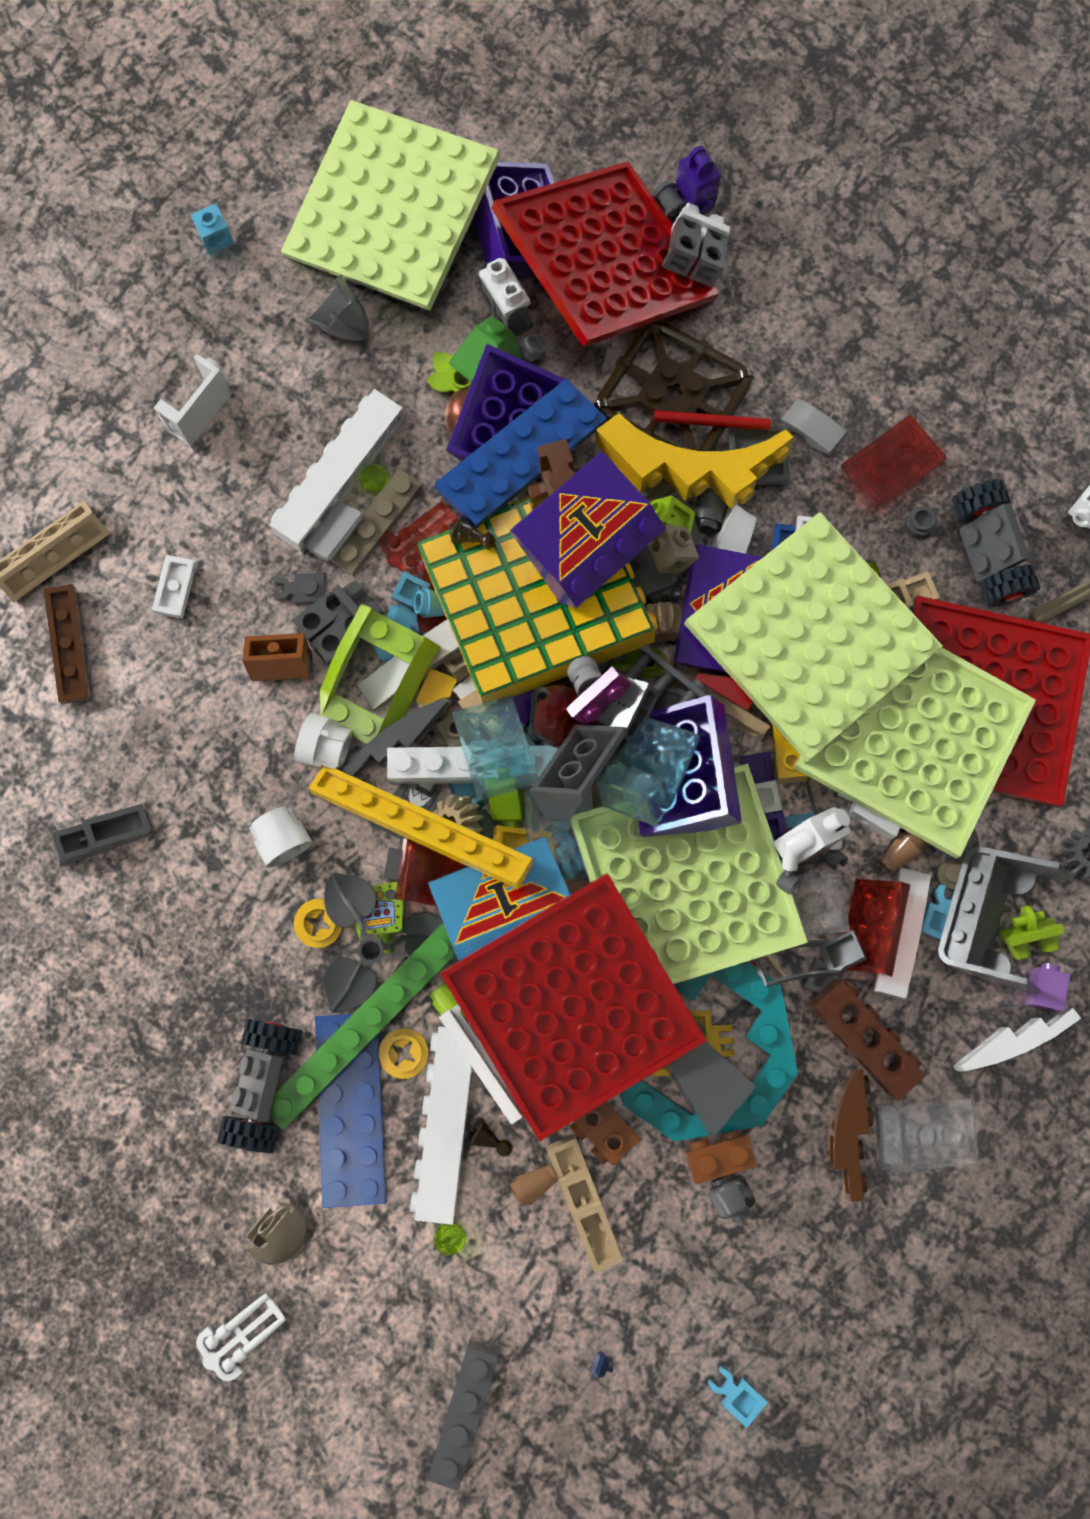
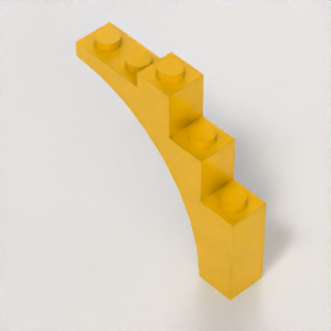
(688, 471)

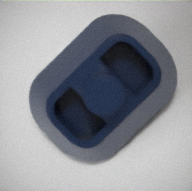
(600, 1365)

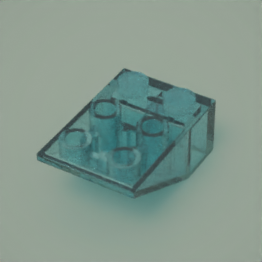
(495, 748)
(648, 771)

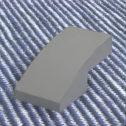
(815, 426)

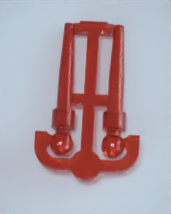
(394, 558)

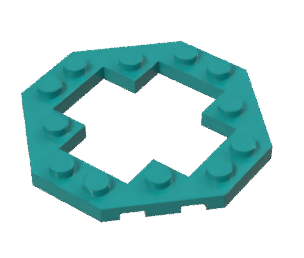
(772, 1080)

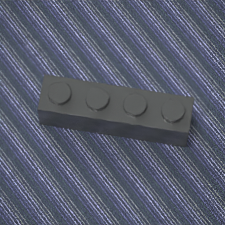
(463, 1415)

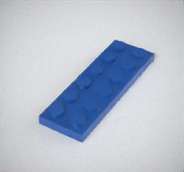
(510, 459)
(351, 1126)

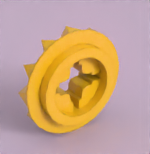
(305, 930)
(388, 1054)

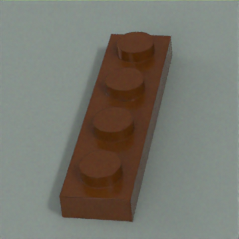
(67, 644)

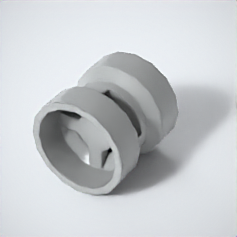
(583, 673)

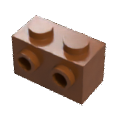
(277, 657)
(607, 1133)
(719, 1158)

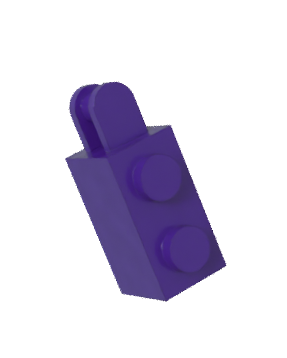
(698, 180)

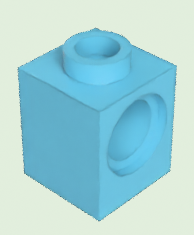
(212, 229)

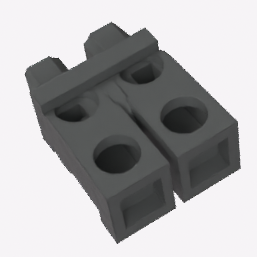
(329, 619)

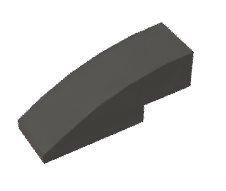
(100, 834)

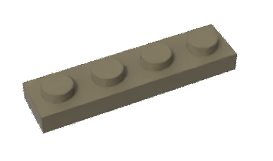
(378, 520)

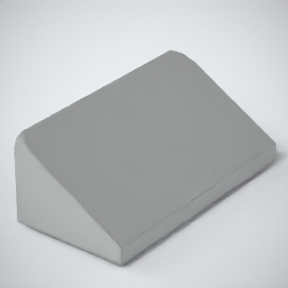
(334, 531)

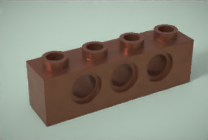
(905, 1071)

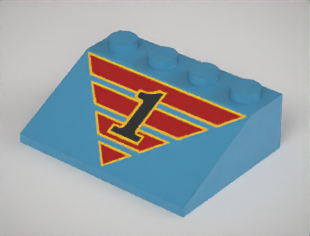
(483, 908)

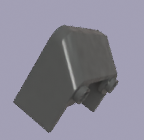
(978, 907)

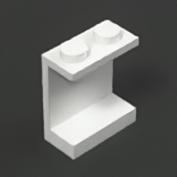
(201, 406)

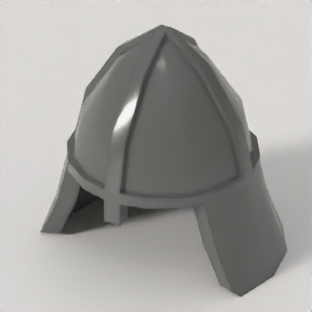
(341, 314)

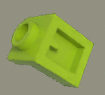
(673, 512)

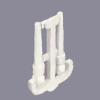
(212, 1359)

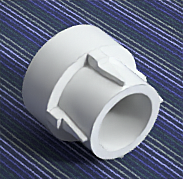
(322, 742)
(279, 836)

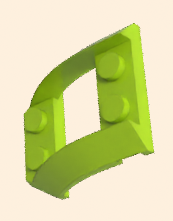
(393, 639)

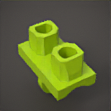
(1031, 928)

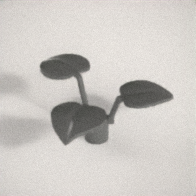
(349, 900)

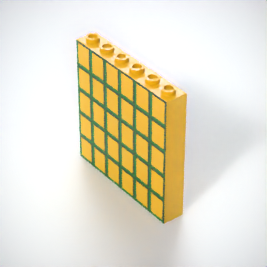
(512, 623)

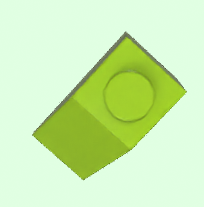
(508, 809)

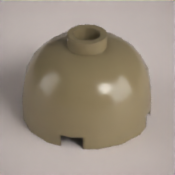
(278, 1234)

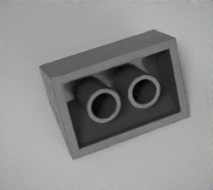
(575, 769)

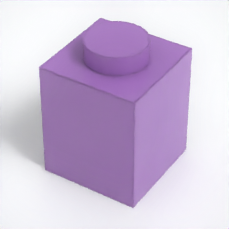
(1052, 987)

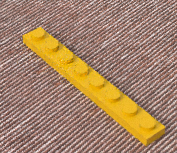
(422, 826)

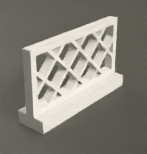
(480, 1061)

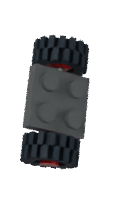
(995, 543)
(257, 1086)

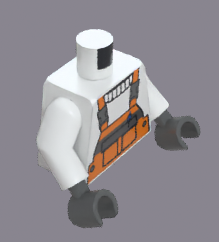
(809, 840)

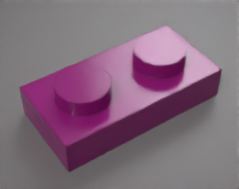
(598, 696)

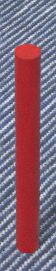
(712, 420)

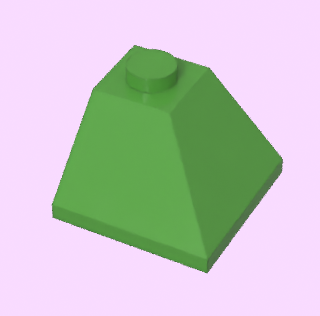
(487, 332)

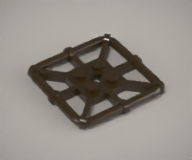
(672, 375)

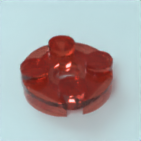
(547, 714)

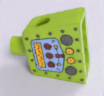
(387, 916)

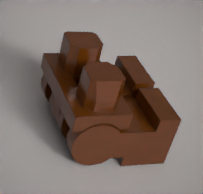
(555, 469)

